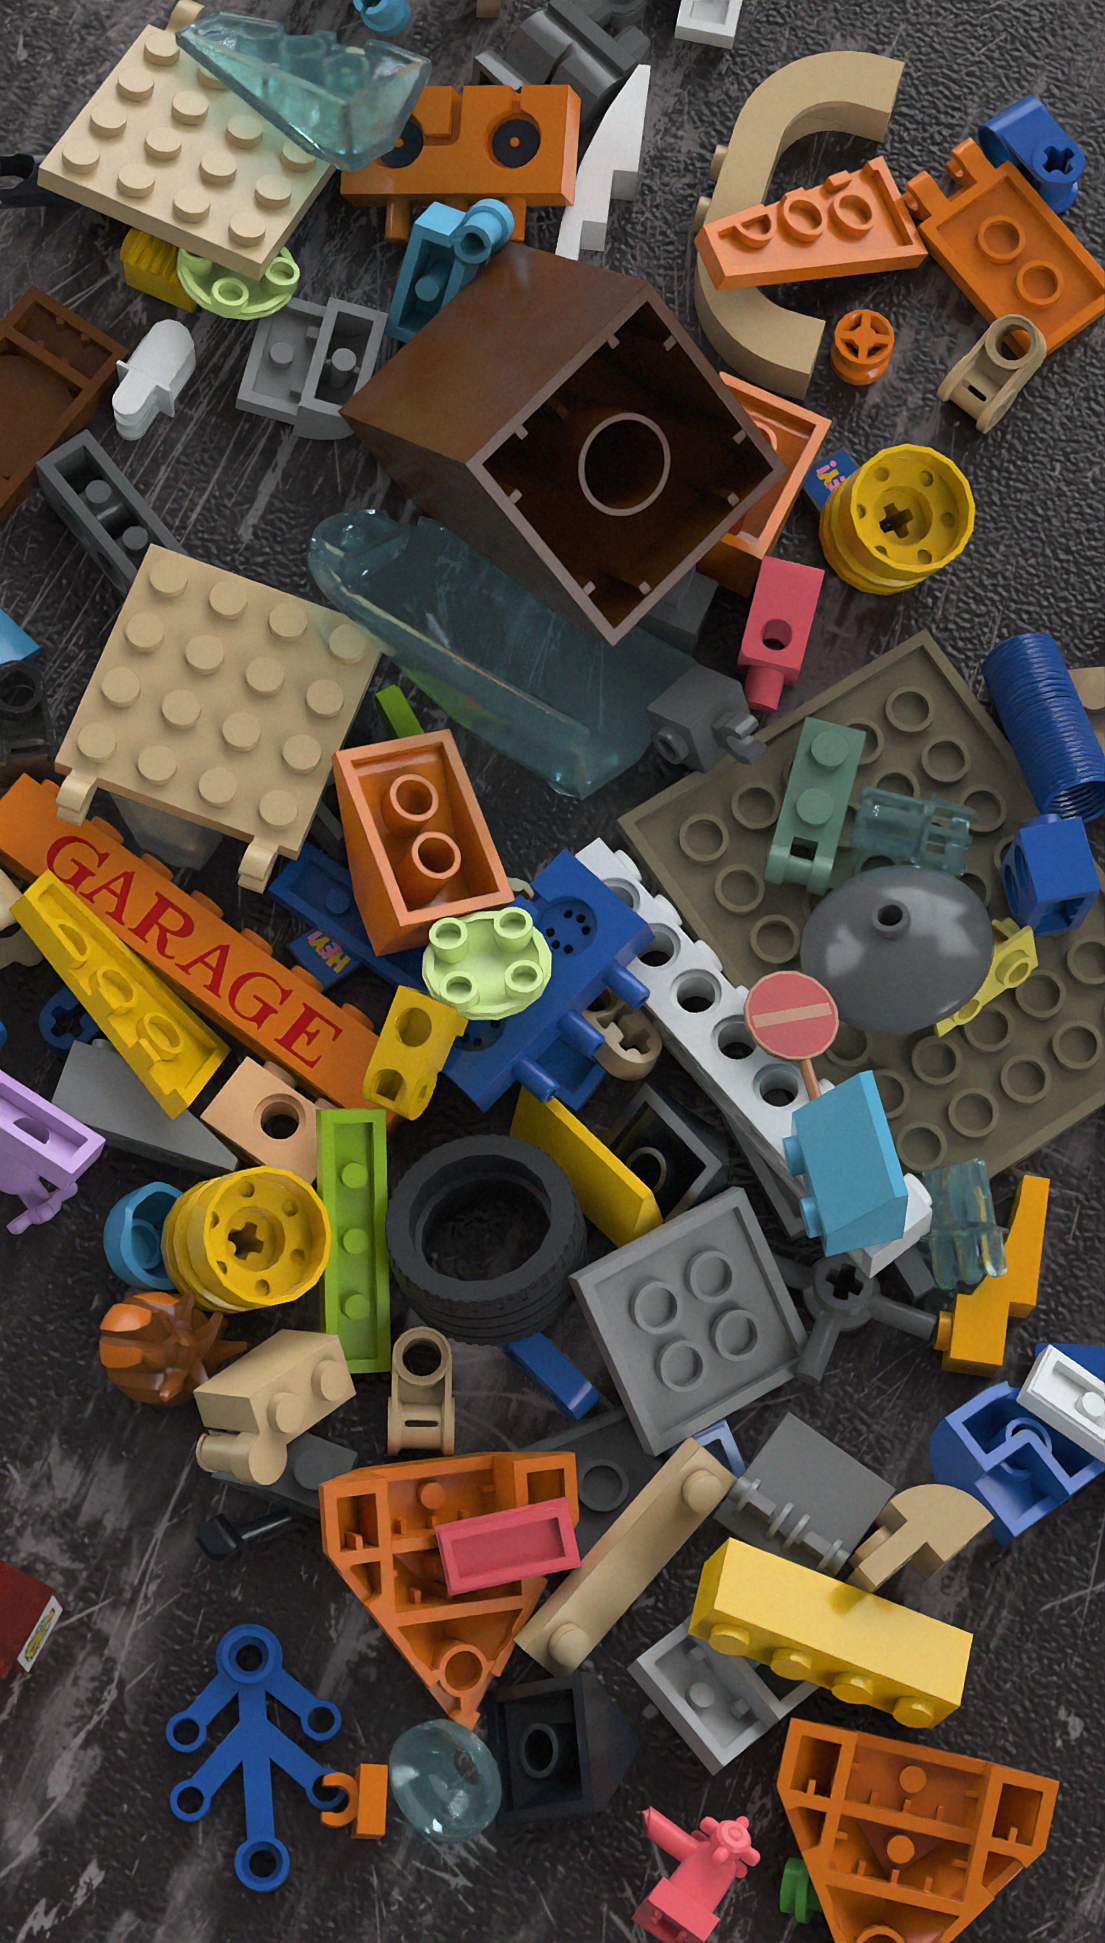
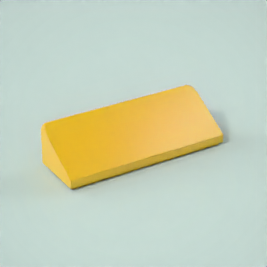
(605, 1187)

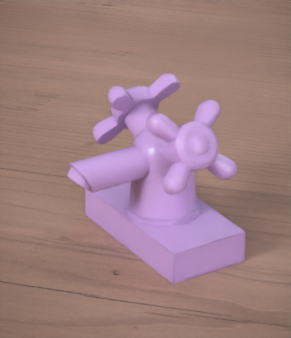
(40, 1142)

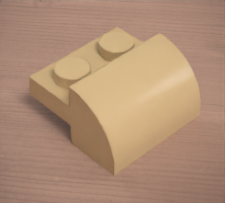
(920, 1527)

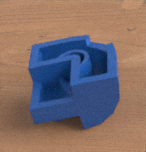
(1008, 1460)

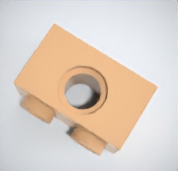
(245, 1106)

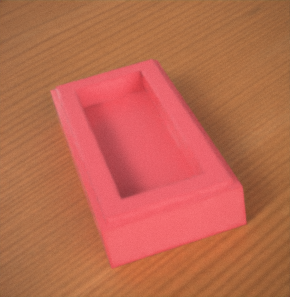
(507, 1546)

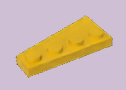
(127, 1000)

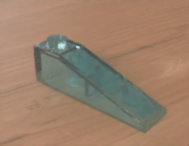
(319, 93)

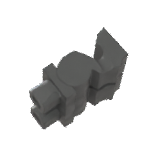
(570, 49)

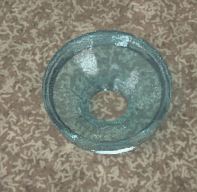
(433, 1791)

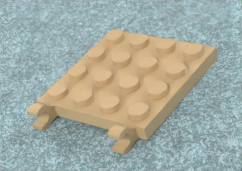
(185, 157)
(218, 707)

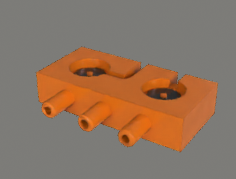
(475, 150)

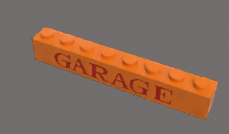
(192, 950)

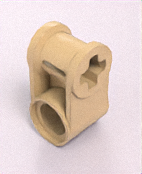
(993, 374)
(421, 1399)

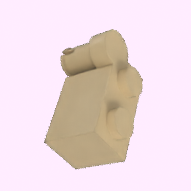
(269, 1402)

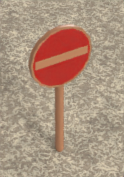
(792, 1020)

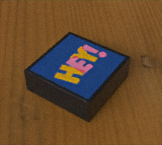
(323, 959)

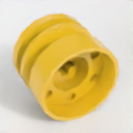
(923, 502)
(273, 1223)

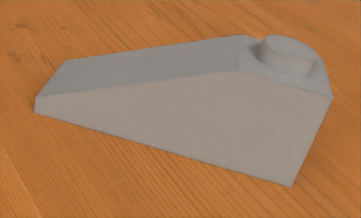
(115, 1103)

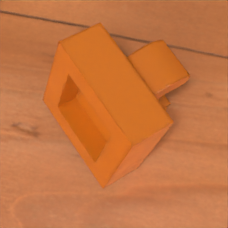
(365, 1801)

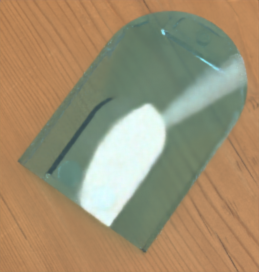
(494, 650)

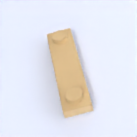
(626, 1559)

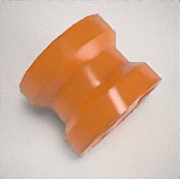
(867, 333)

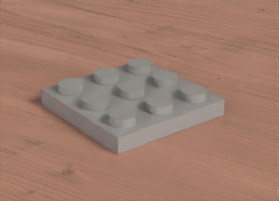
(692, 1320)

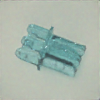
(902, 826)
(959, 1220)

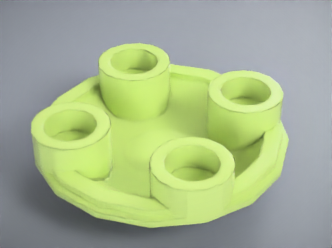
(235, 294)
(487, 963)

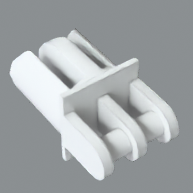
(152, 378)

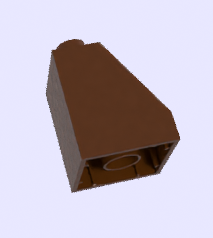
(567, 436)

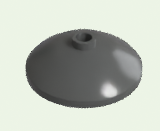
(902, 972)

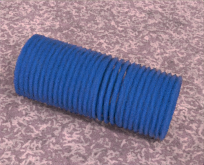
(1047, 726)

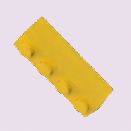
(830, 1635)

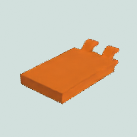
(1007, 249)

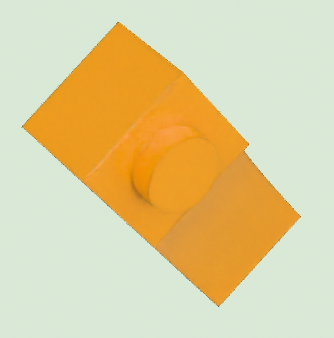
(976, 1324)

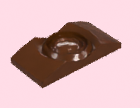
(50, 386)

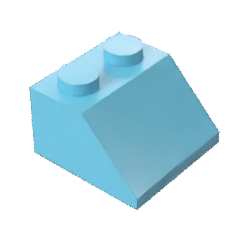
(847, 1168)

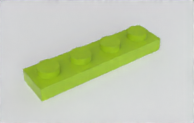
(354, 1191)

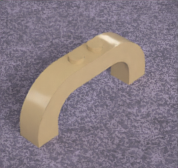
(811, 95)

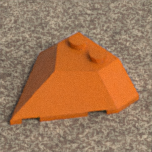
(388, 1553)
(906, 1833)

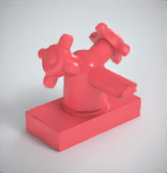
(684, 1905)

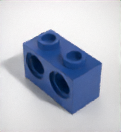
(1050, 875)

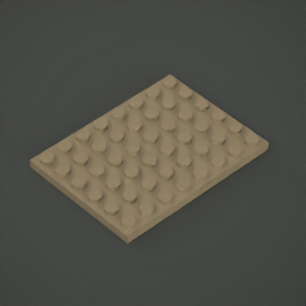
(1032, 1052)

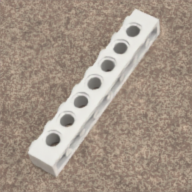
(699, 1038)

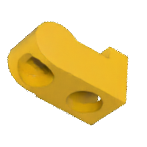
(411, 1052)

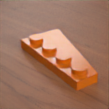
(830, 231)

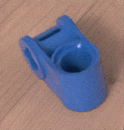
(1037, 148)

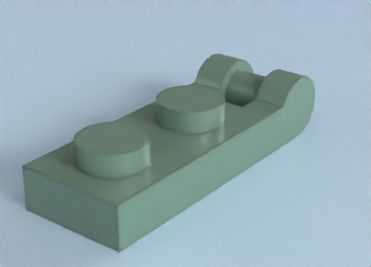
(815, 804)

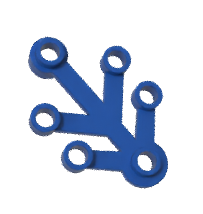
(254, 1744)

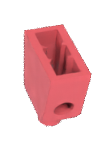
(780, 613)

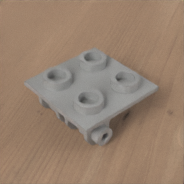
(804, 1499)

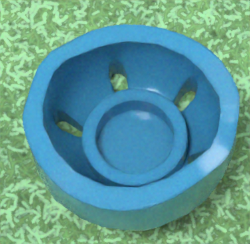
(133, 1242)

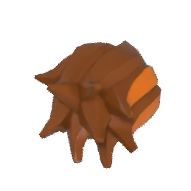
(163, 1347)

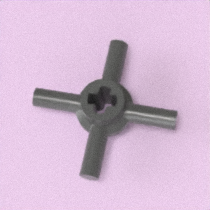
(838, 1315)

